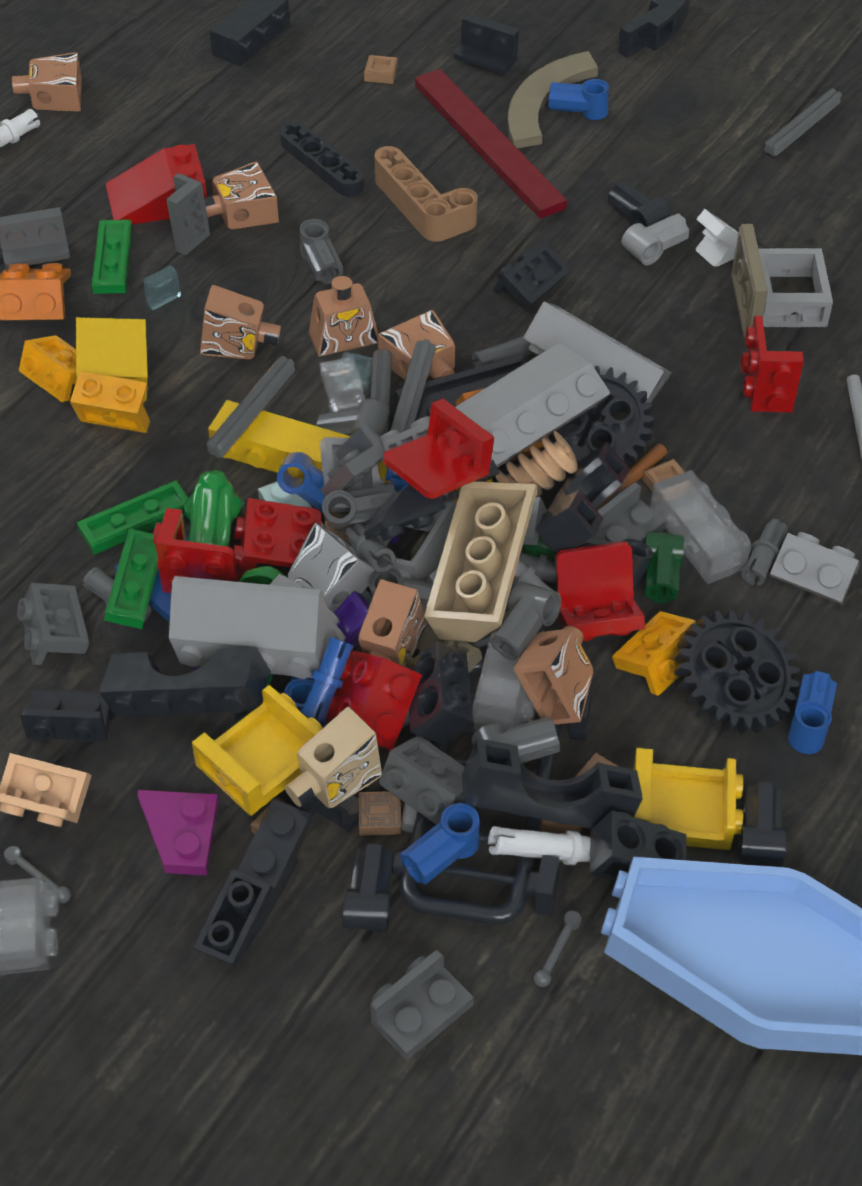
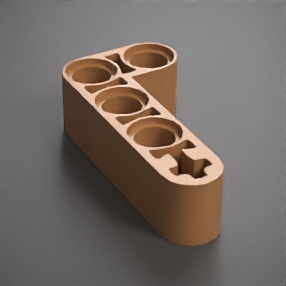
(431, 213)

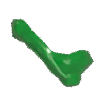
(212, 509)

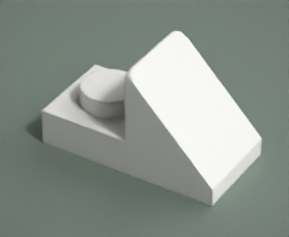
(719, 241)

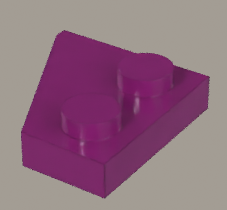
(181, 828)

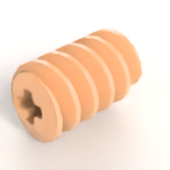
(544, 466)

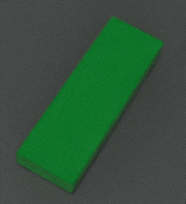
(112, 256)
(139, 513)
(133, 581)

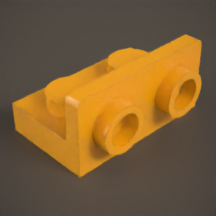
(50, 365)
(110, 401)
(653, 649)

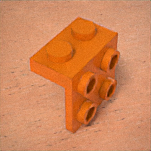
(33, 292)

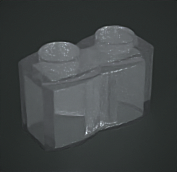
(25, 925)

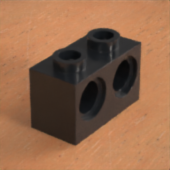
(443, 695)
(622, 837)

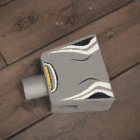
(330, 565)

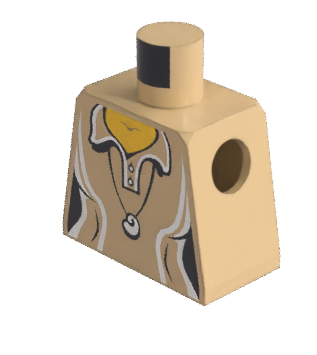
(336, 762)

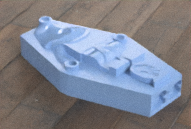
(745, 949)

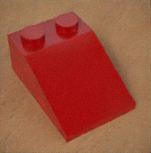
(143, 189)

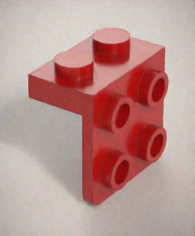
(771, 375)
(445, 458)
(271, 533)
(189, 558)
(598, 590)
(377, 693)

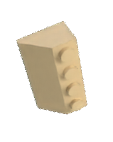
(479, 560)

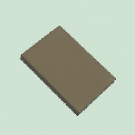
(748, 277)

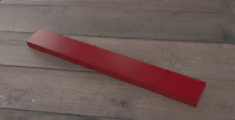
(491, 144)

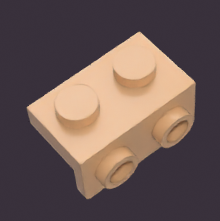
(44, 789)

